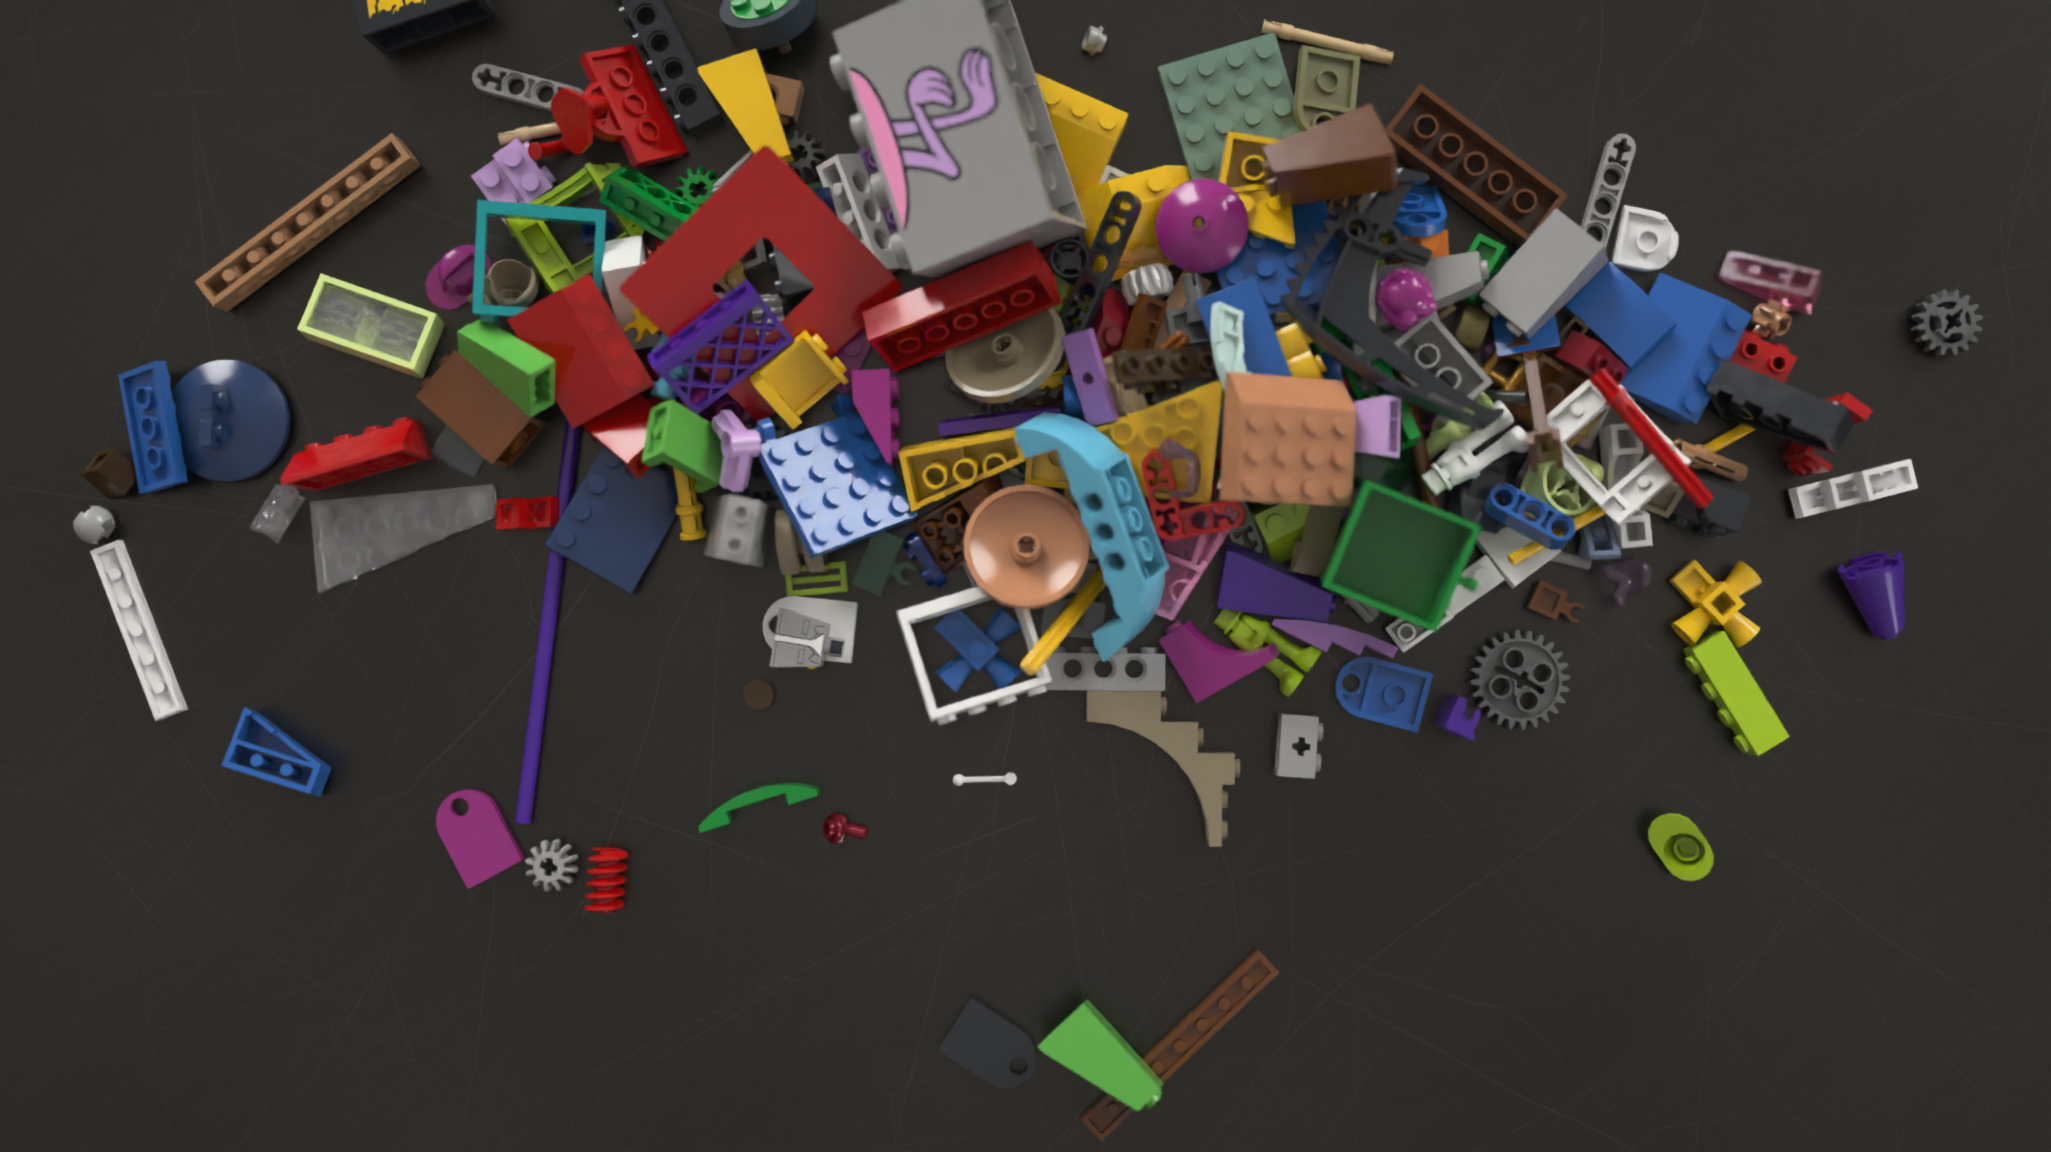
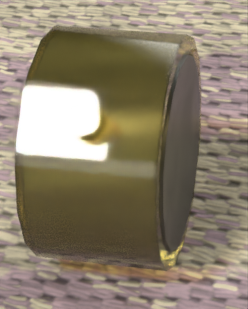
(1470, 327)

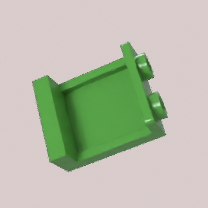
(685, 443)

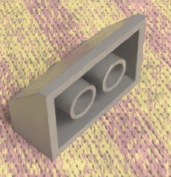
(1444, 357)

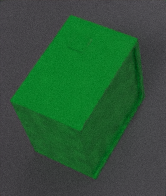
(1400, 555)

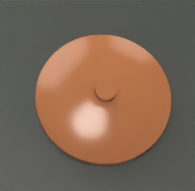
(1026, 547)

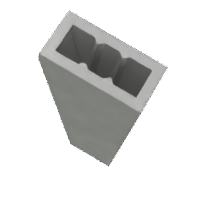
(1449, 277)

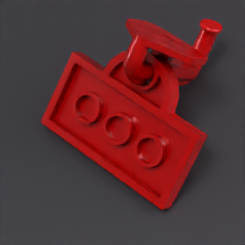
(628, 108)

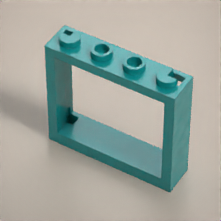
(536, 212)

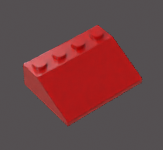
(589, 347)
(357, 456)

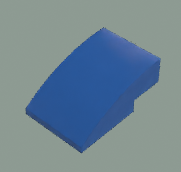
(1620, 315)

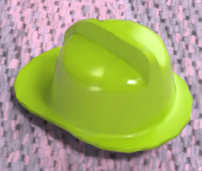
(1681, 846)

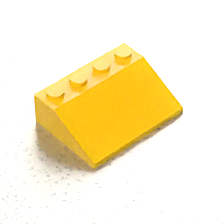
(1084, 130)

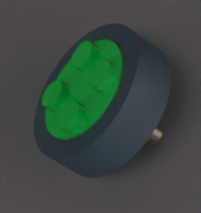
(766, 22)

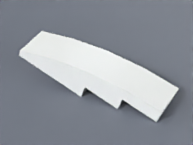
(1853, 488)

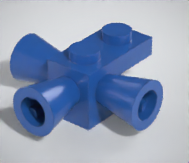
(977, 648)

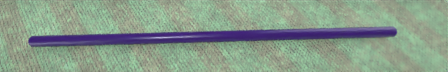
(546, 636)

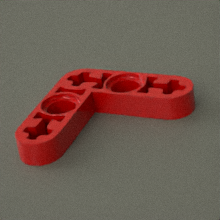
(1181, 514)

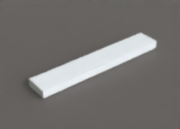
(139, 630)

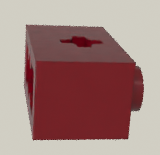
(1589, 356)

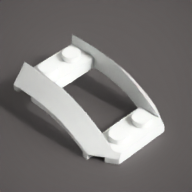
(1633, 489)

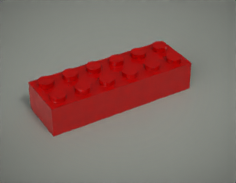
(962, 307)

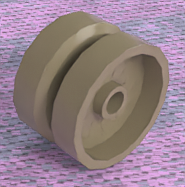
(791, 548)

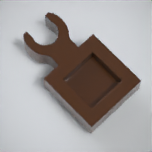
(1550, 601)

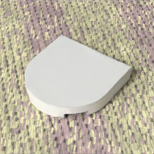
(1643, 240)

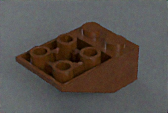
(945, 526)

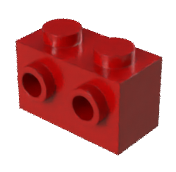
(1763, 357)

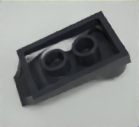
(1469, 497)

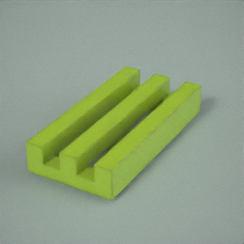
(816, 591)

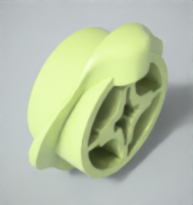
(1569, 500)

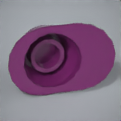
(453, 278)

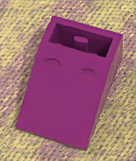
(874, 399)

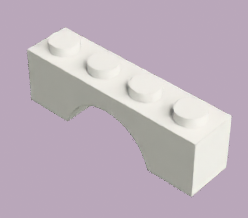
(1619, 456)

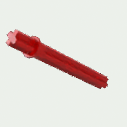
(1651, 438)

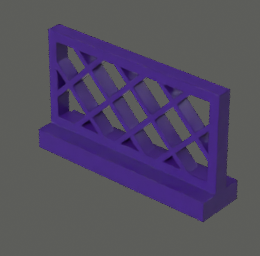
(710, 326)

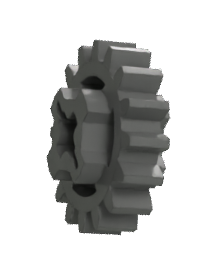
(1960, 323)

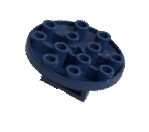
(230, 420)

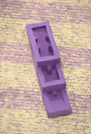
(1322, 635)

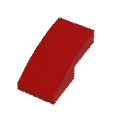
(527, 513)

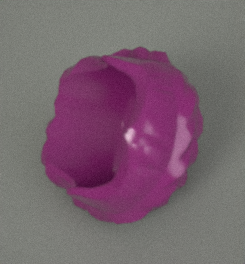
(1405, 298)

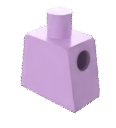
(1378, 426)

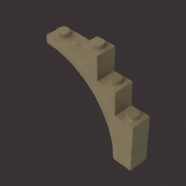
(1180, 739)

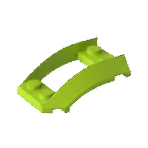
(541, 245)

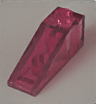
(1772, 279)

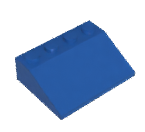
(1682, 364)

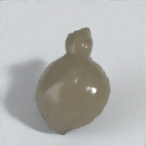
(510, 284)

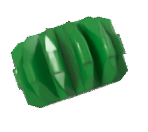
(696, 181)

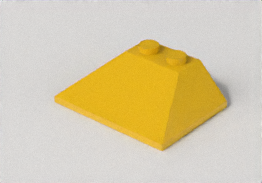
(1151, 188)

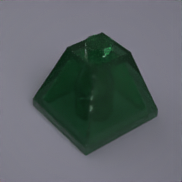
(1385, 472)

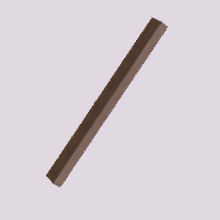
(1188, 1036)

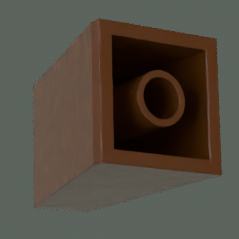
(1332, 160)
(478, 411)

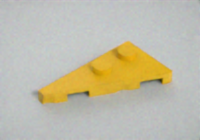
(1268, 217)

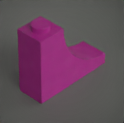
(1207, 665)

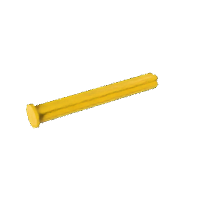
(1064, 622)

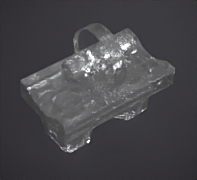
(278, 512)

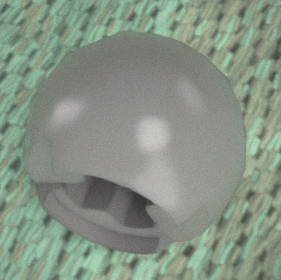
(94, 524)

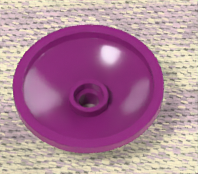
(1213, 244)

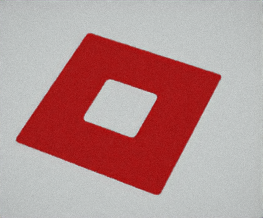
(754, 204)

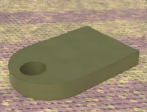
(1324, 85)

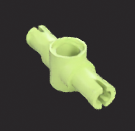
(1451, 431)

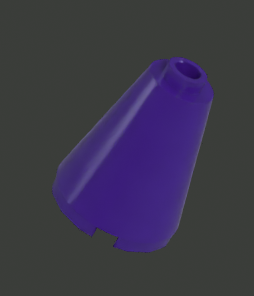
(1878, 591)

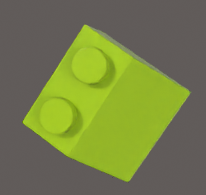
(1280, 527)

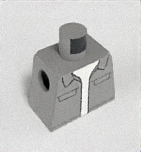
(803, 641)

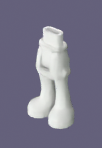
(1460, 464)

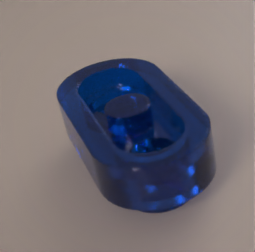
(930, 571)

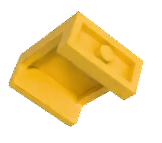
(798, 377)

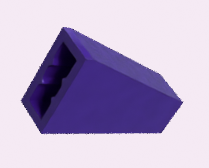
(1267, 587)

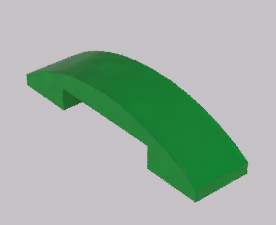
(794, 793)

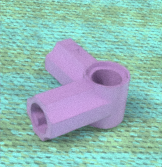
(738, 448)

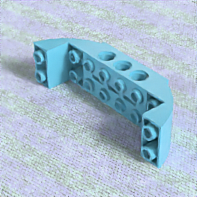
(1113, 516)

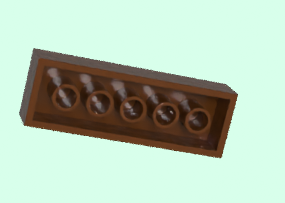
(1472, 167)

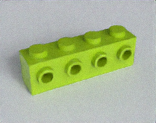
(1735, 694)

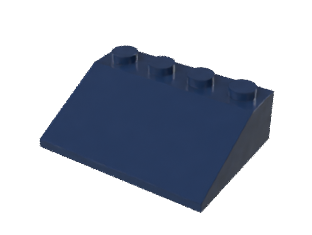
(616, 521)

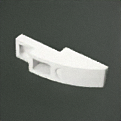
(1483, 570)

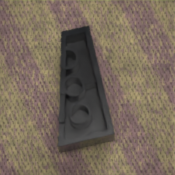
(1778, 408)

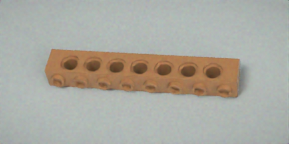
(308, 223)

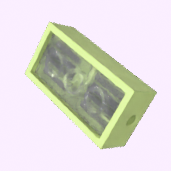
(371, 326)

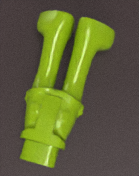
(1251, 633)

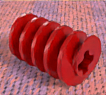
(606, 880)

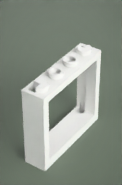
(977, 704)

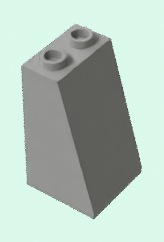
(1543, 275)
(739, 530)

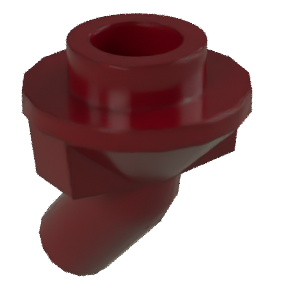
(836, 827)

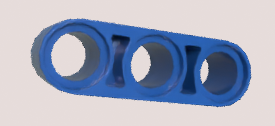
(1545, 516)

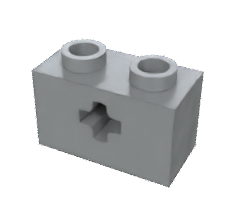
(1287, 760)

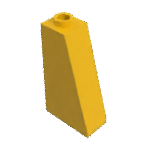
(747, 99)

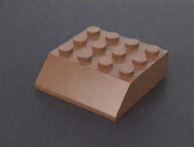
(1287, 440)

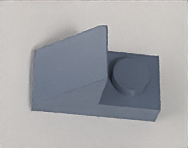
(1599, 540)

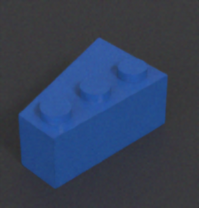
(272, 755)

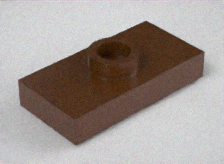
(1144, 323)

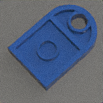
(1421, 212)
(1385, 692)

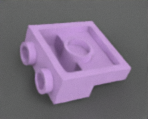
(514, 176)

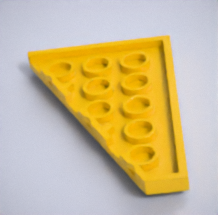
(1186, 418)

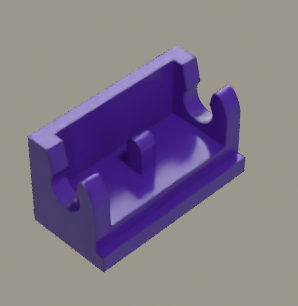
(1453, 717)

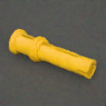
(688, 508)

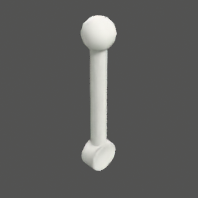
(1009, 778)

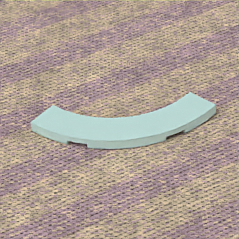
(1227, 340)

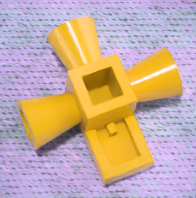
(1715, 602)

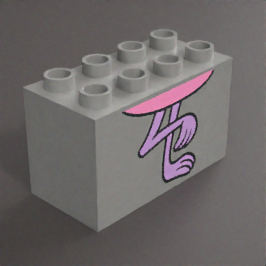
(955, 132)

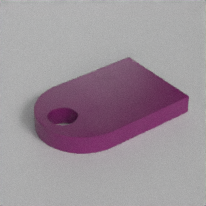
(479, 839)

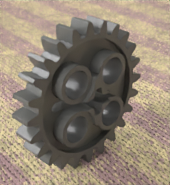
(1530, 655)

